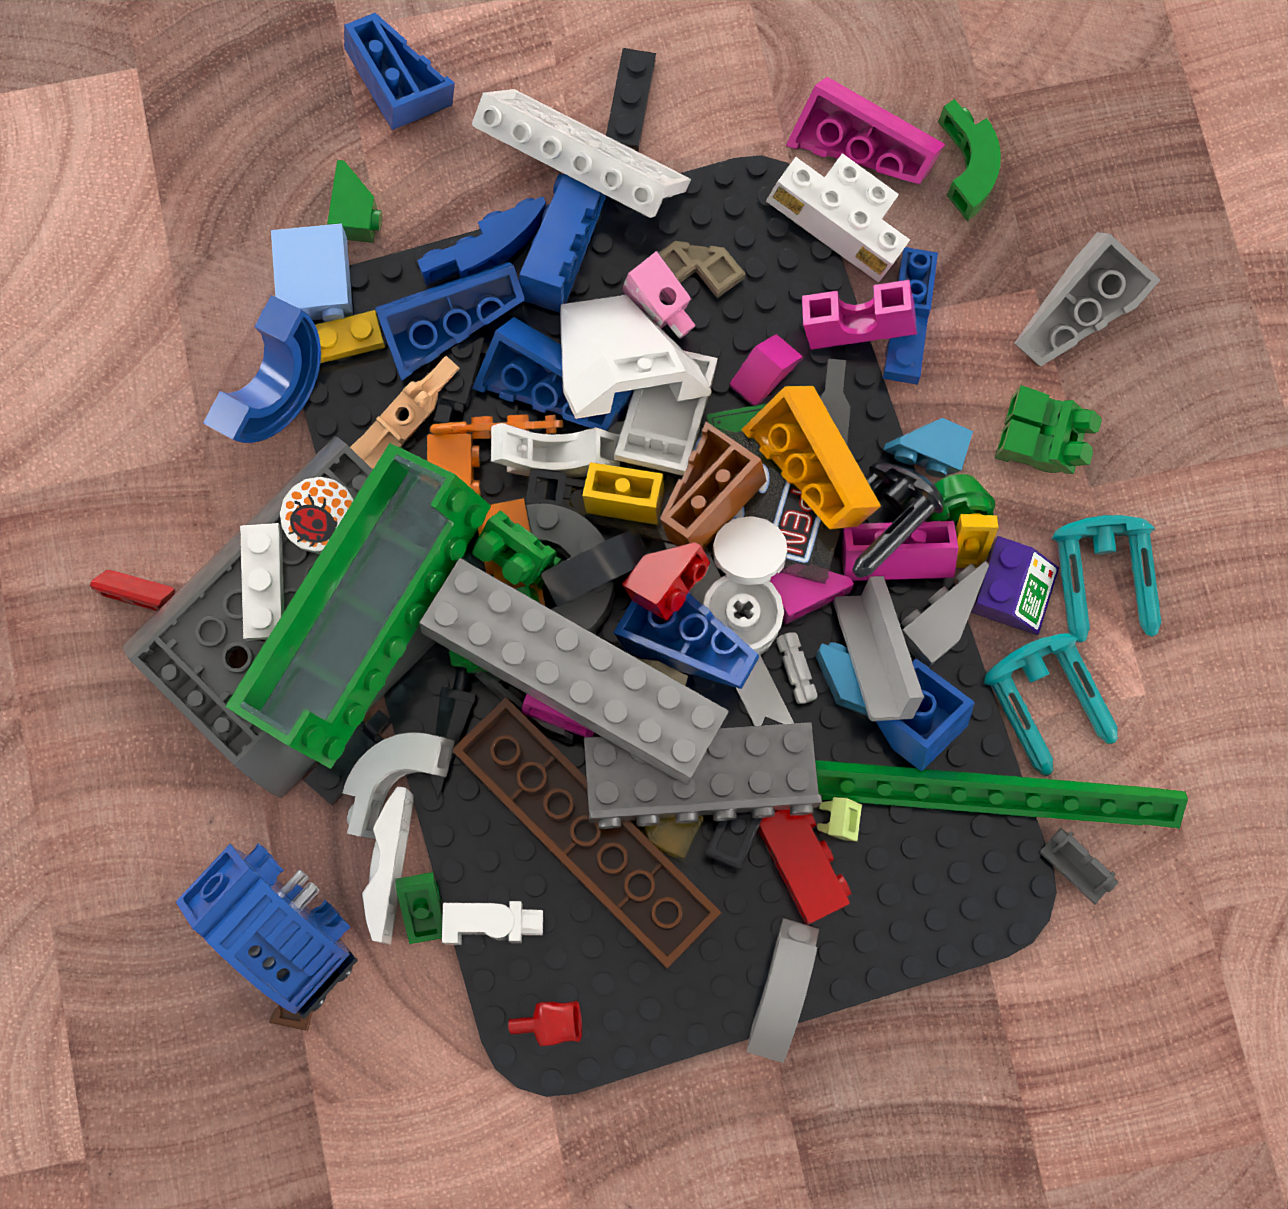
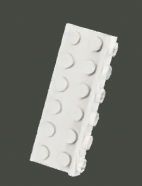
(578, 150)

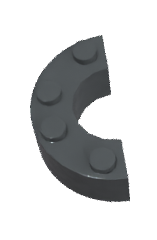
(570, 535)

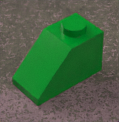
(353, 206)

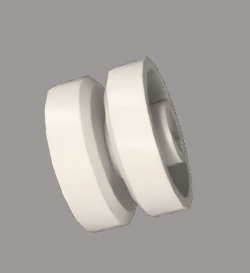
(757, 602)

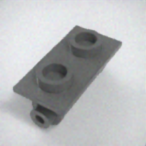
(1078, 865)

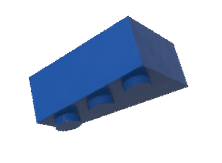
(394, 73)

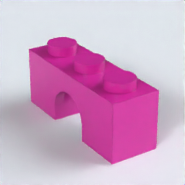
(836, 323)

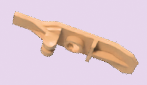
(420, 401)

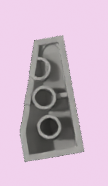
(1092, 292)

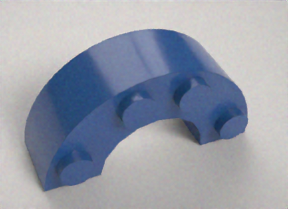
(281, 383)

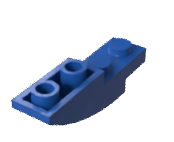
(499, 240)
(905, 353)

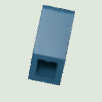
(935, 446)
(840, 676)

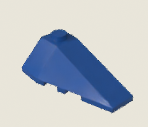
(688, 642)

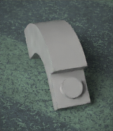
(784, 991)

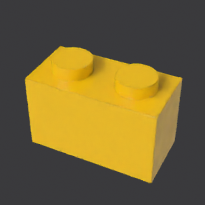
(623, 493)

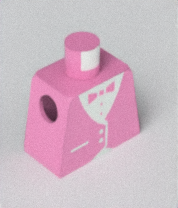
(654, 283)

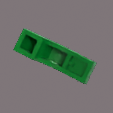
(981, 157)

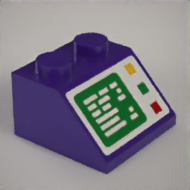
(1016, 586)

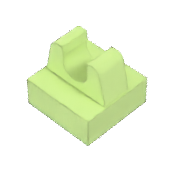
(843, 819)

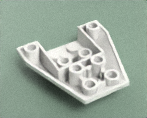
(618, 348)

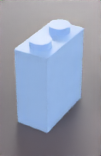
(313, 270)

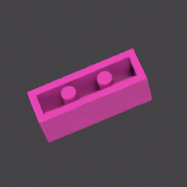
(925, 554)

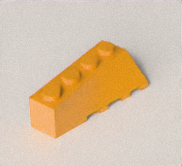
(813, 456)

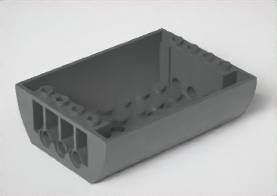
(192, 635)

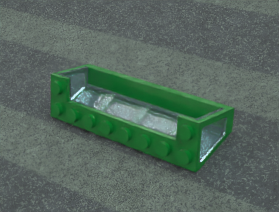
(359, 605)

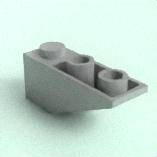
(942, 624)

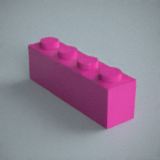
(849, 124)

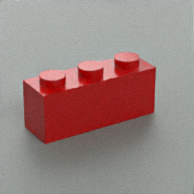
(804, 864)

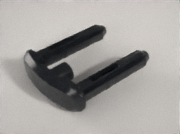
(901, 486)

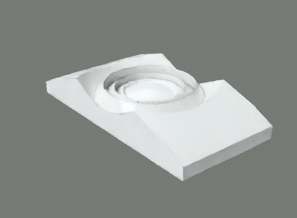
(661, 429)
(387, 864)

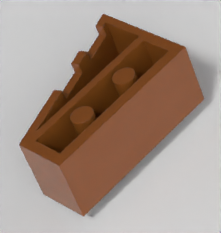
(712, 490)

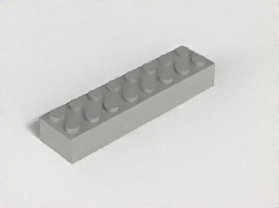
(573, 671)

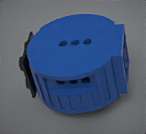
(269, 929)

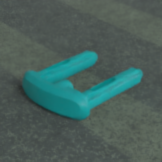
(1102, 532)
(1031, 661)

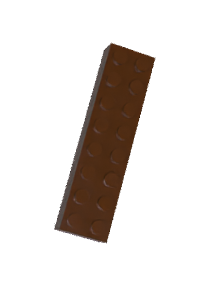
(612, 863)

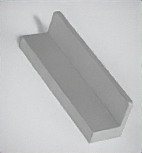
(879, 653)

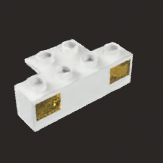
(842, 212)

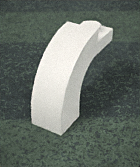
(555, 453)
(384, 766)

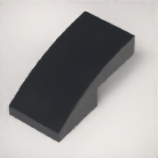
(556, 489)

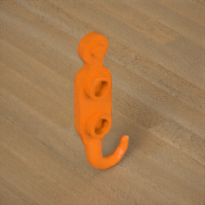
(481, 426)

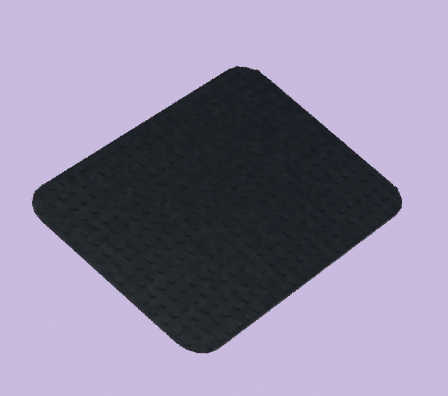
(925, 883)

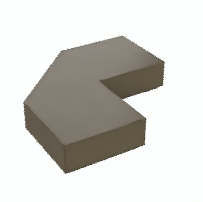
(712, 264)

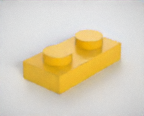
(349, 336)
(974, 538)

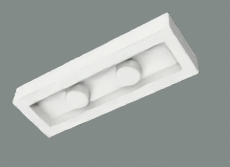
(261, 579)

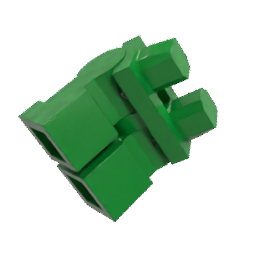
(1060, 441)
(515, 551)

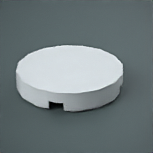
(750, 550)

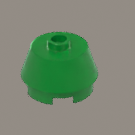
(962, 496)

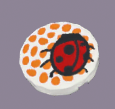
(313, 512)

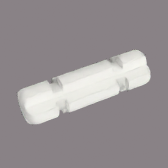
(797, 668)

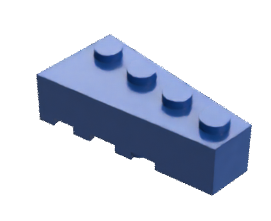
(560, 243)

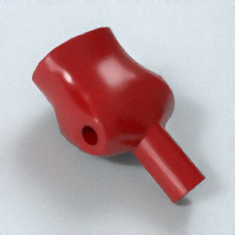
(551, 1023)

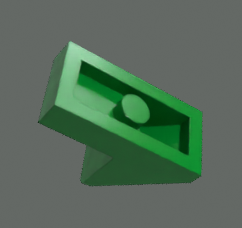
(420, 907)

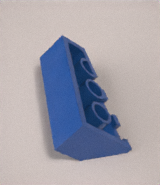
(444, 315)
(529, 369)

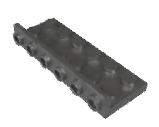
(740, 773)

